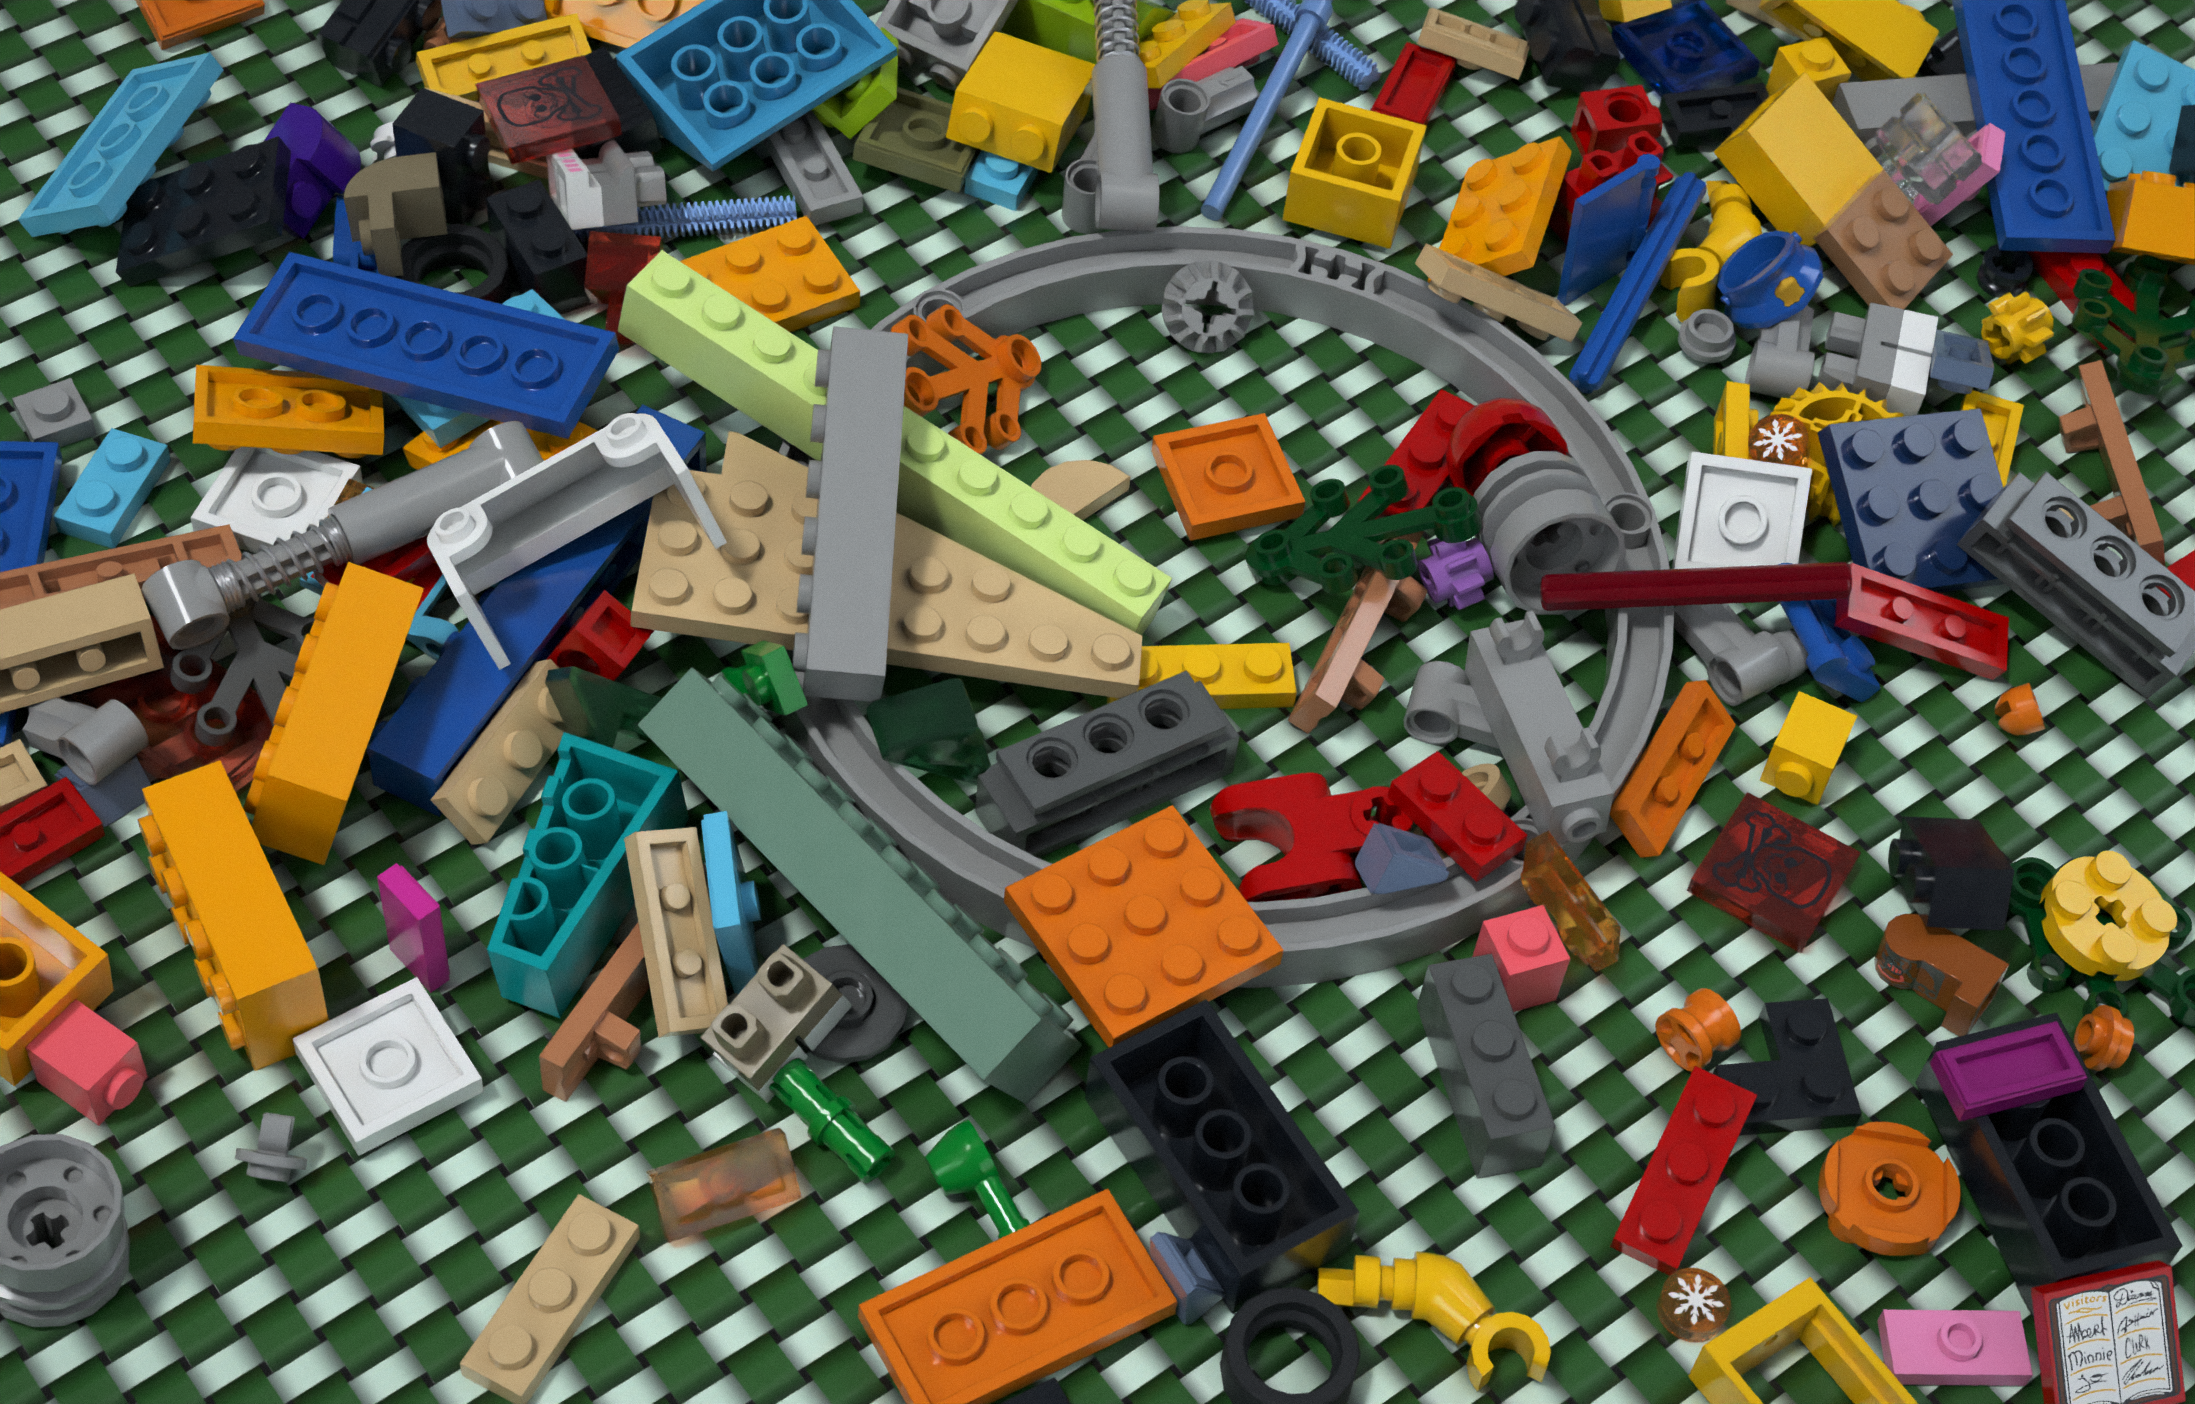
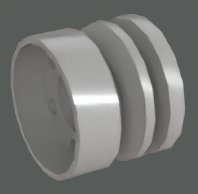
(1543, 521)
(63, 1199)

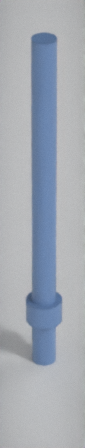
(1311, 19)

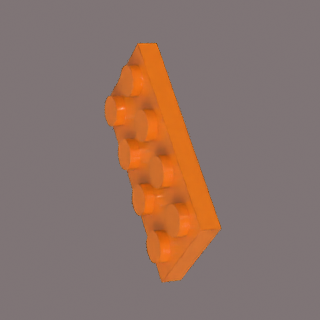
(1018, 1307)

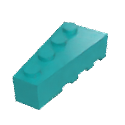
(577, 870)

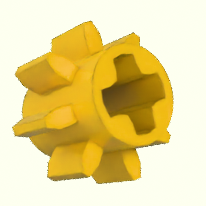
(2017, 327)

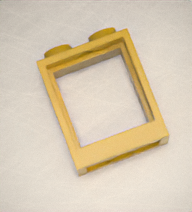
(1820, 1326)

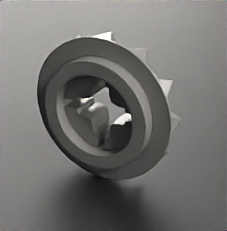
(1186, 323)

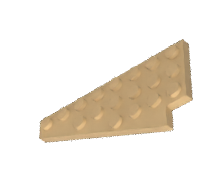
(946, 601)

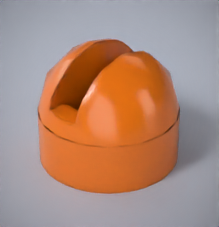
(2019, 711)

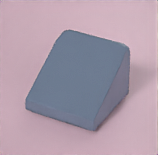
(114, 794)
(1398, 861)
(1185, 1275)

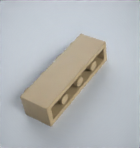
(75, 642)

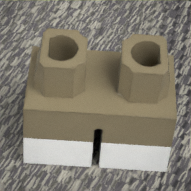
(760, 1026)

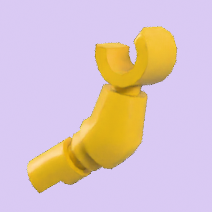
(1698, 268)
(1448, 1299)

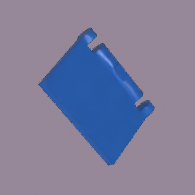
(1608, 228)

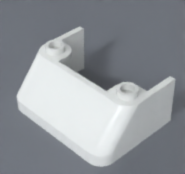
(555, 506)

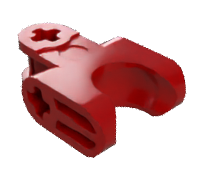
(1309, 826)

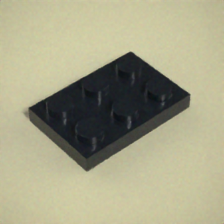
(204, 211)

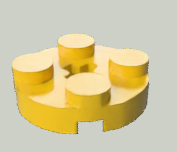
(2129, 897)

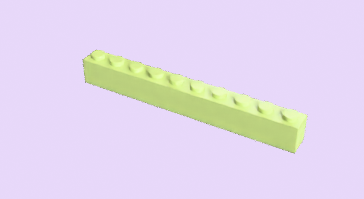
(940, 479)

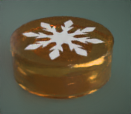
(1780, 440)
(1693, 1305)

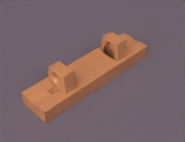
(2102, 428)
(143, 559)
(1340, 670)
(599, 1022)

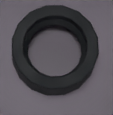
(464, 247)
(1300, 1311)

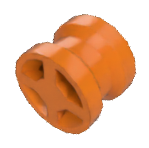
(1698, 1029)

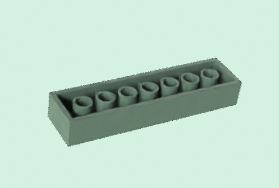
(864, 884)

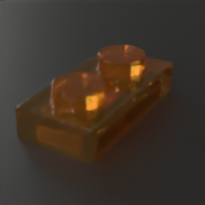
(1580, 914)

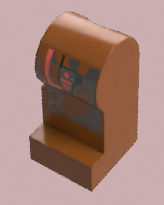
(1940, 969)

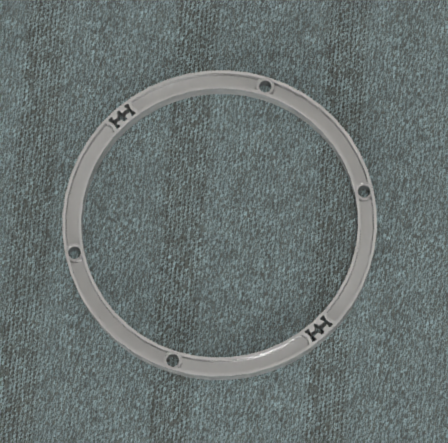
(1366, 298)

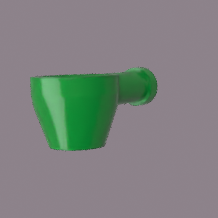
(964, 1165)

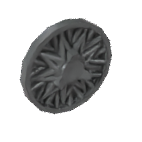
(876, 1011)

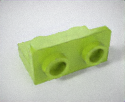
(862, 100)

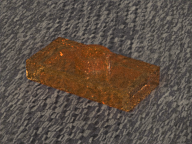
(724, 1184)

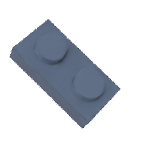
(483, 17)
(1961, 362)

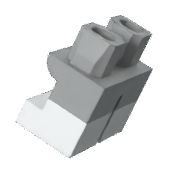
(605, 187)
(1888, 353)

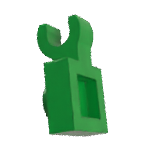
(768, 678)

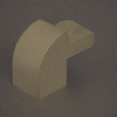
(395, 203)

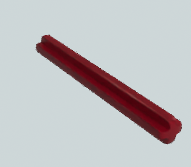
(1696, 586)

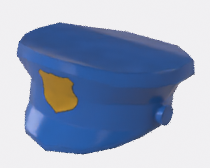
(1769, 279)

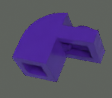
(319, 165)

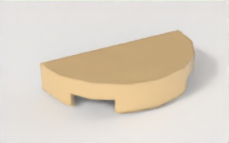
(1082, 485)

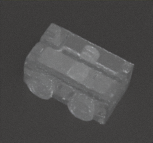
(1925, 151)

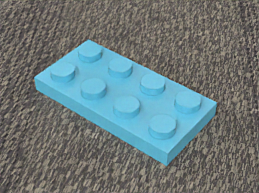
(121, 146)

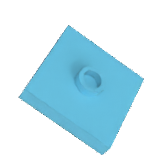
(732, 900)

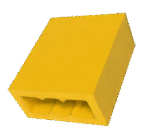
(1021, 101)
(1797, 159)

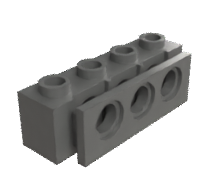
(2082, 584)
(1106, 766)

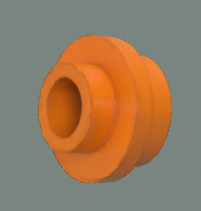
(2104, 1038)

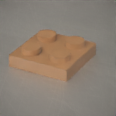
(1883, 244)

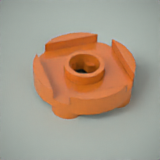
(1868, 1218)

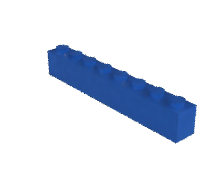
(529, 617)

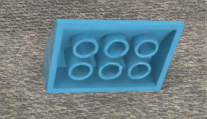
(749, 69)

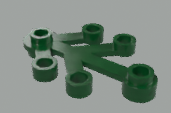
(2140, 363)
(1290, 553)
(2179, 989)

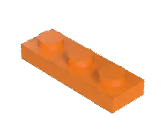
(1672, 769)

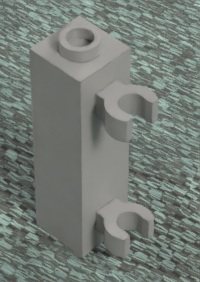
(1538, 730)

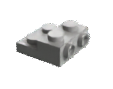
(943, 33)

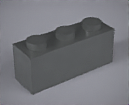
(1485, 1066)

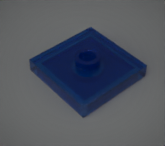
(1685, 49)

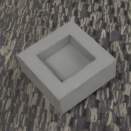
(54, 414)

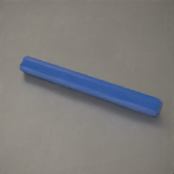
(1637, 283)

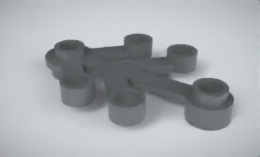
(254, 663)

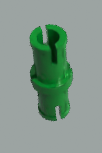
(832, 1120)

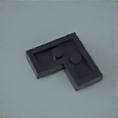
(1709, 114)
(1807, 1076)

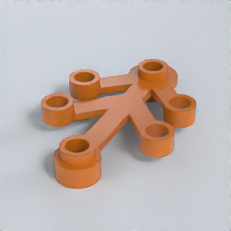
(1007, 360)

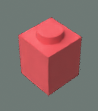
(1526, 955)
(87, 1062)

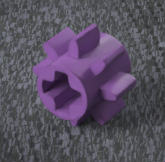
(1456, 572)

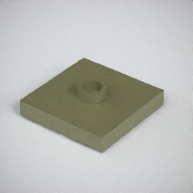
(912, 142)

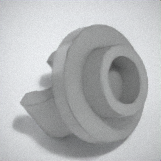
(272, 1157)

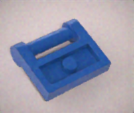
(1833, 653)

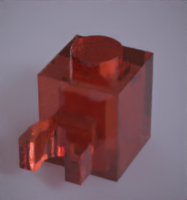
(611, 265)

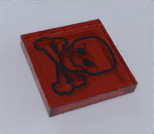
(548, 109)
(1773, 872)

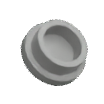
(1707, 336)

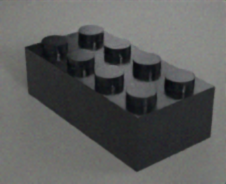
(1220, 1154)
(2053, 1179)

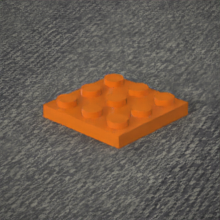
(1142, 926)

